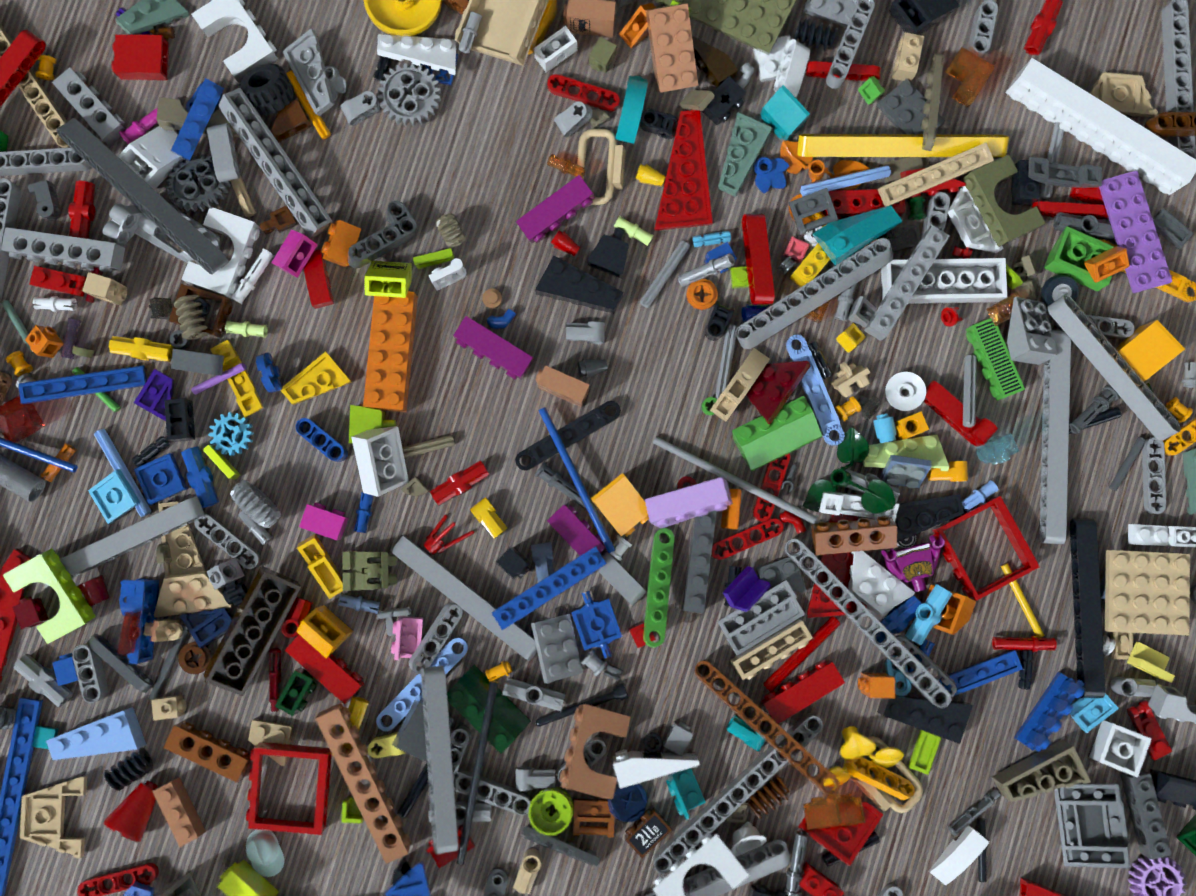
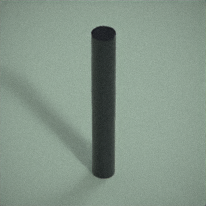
(982, 867)

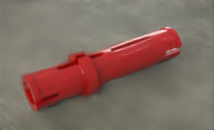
(1018, 643)

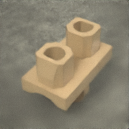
(848, 376)
(164, 630)

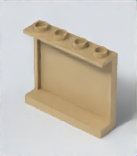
(505, 27)

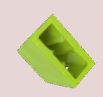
(366, 419)

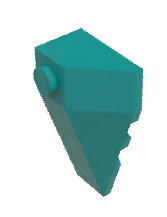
(849, 235)

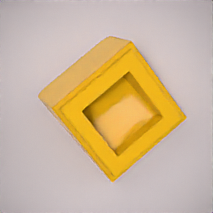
(850, 337)

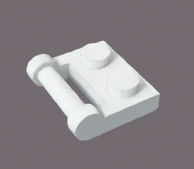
(446, 276)

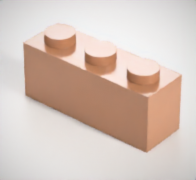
(179, 812)

